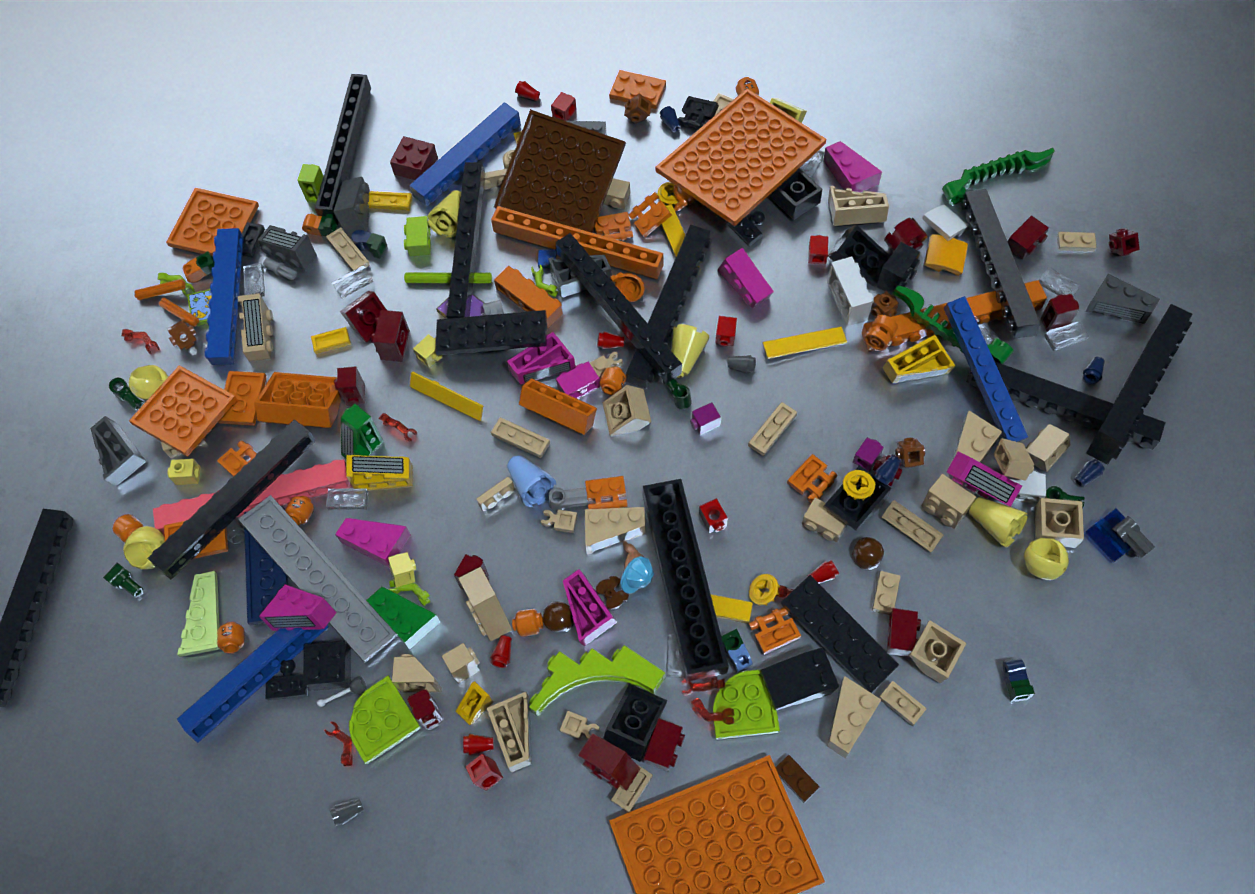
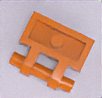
(652, 218)
(614, 223)
(234, 461)
(807, 474)
(606, 489)
(777, 635)

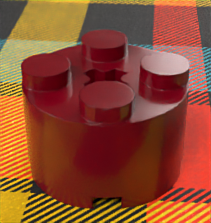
(907, 232)

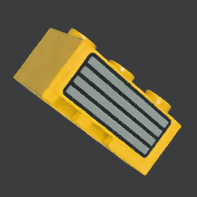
(919, 362)
(379, 472)

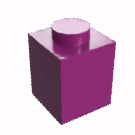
(705, 418)
(868, 454)

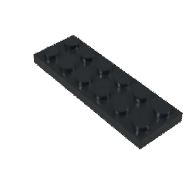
(491, 332)
(839, 634)

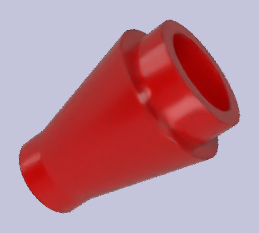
(525, 90)
(608, 340)
(825, 572)
(501, 655)
(476, 744)

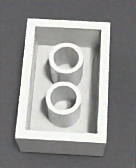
(850, 291)

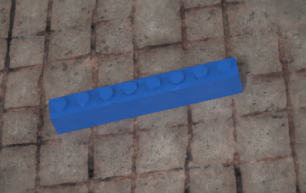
(469, 149)
(224, 299)
(985, 370)
(244, 681)

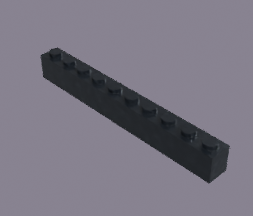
(344, 143)
(466, 241)
(1000, 264)
(672, 299)
(619, 308)
(1071, 404)
(231, 500)
(30, 594)

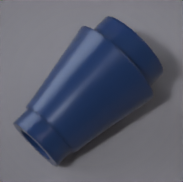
(670, 118)
(1094, 371)
(888, 470)
(1090, 472)

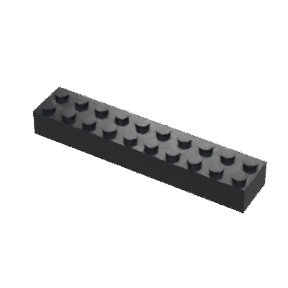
(1139, 385)
(684, 581)

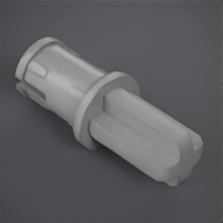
(279, 269)

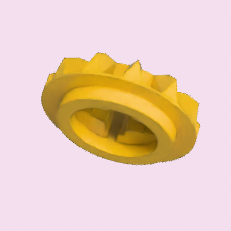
(663, 191)
(867, 484)
(762, 582)

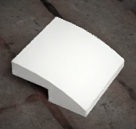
(945, 222)

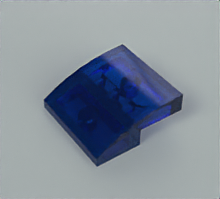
(1106, 538)

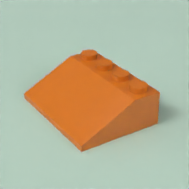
(298, 397)

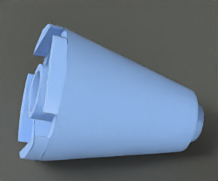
(530, 481)

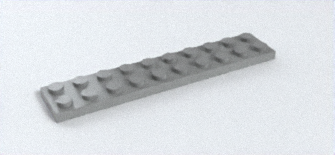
(317, 575)

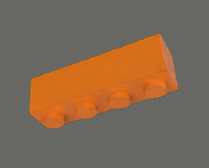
(527, 294)
(557, 406)

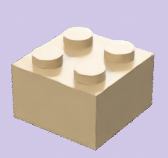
(948, 501)
(1059, 521)

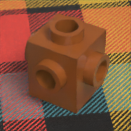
(637, 108)
(884, 305)
(179, 329)
(910, 452)

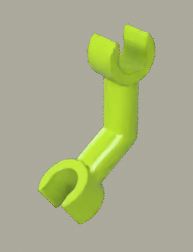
(164, 277)
(550, 289)
(422, 595)

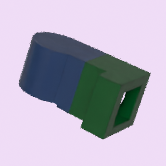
(369, 241)
(1017, 680)

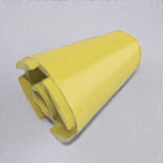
(444, 217)
(687, 346)
(998, 519)

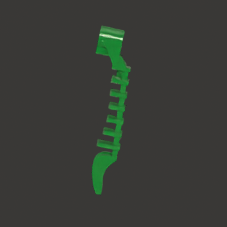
(1020, 161)
(999, 349)

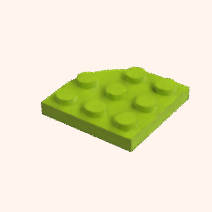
(751, 707)
(380, 720)

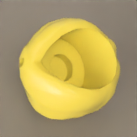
(146, 380)
(141, 545)
(1046, 558)

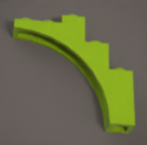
(594, 667)

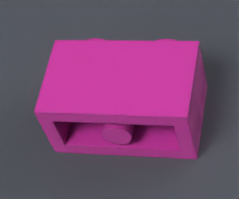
(578, 381)

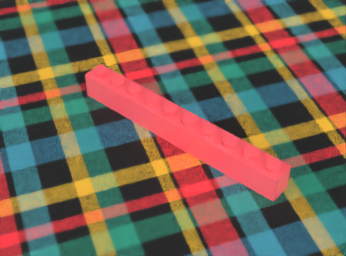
(306, 482)

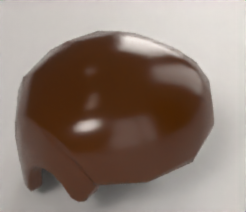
(868, 553)
(558, 617)

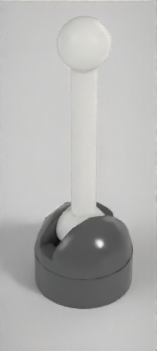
(356, 686)

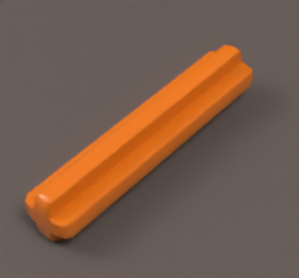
(160, 289)
(179, 312)

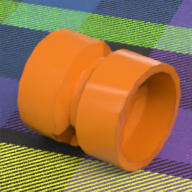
(881, 332)

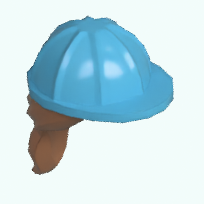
(637, 570)

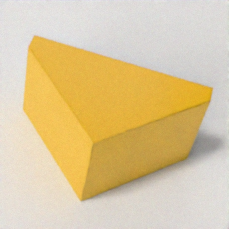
(473, 703)

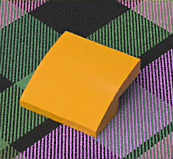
(946, 254)

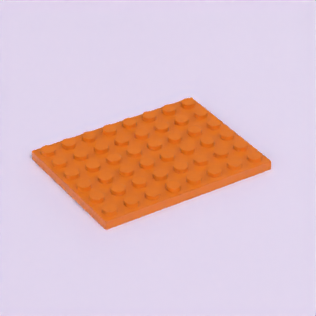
(740, 156)
(719, 838)

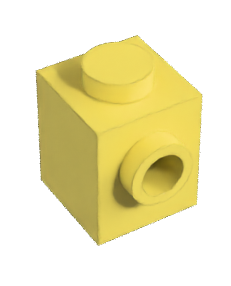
(426, 351)
(184, 471)
(402, 569)

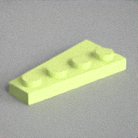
(202, 616)

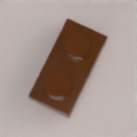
(796, 779)

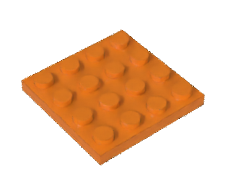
(204, 215)
(183, 410)

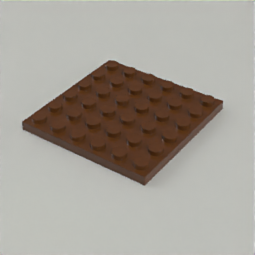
(560, 172)

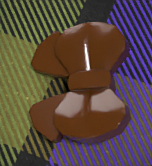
(614, 598)

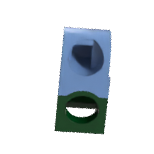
(736, 650)

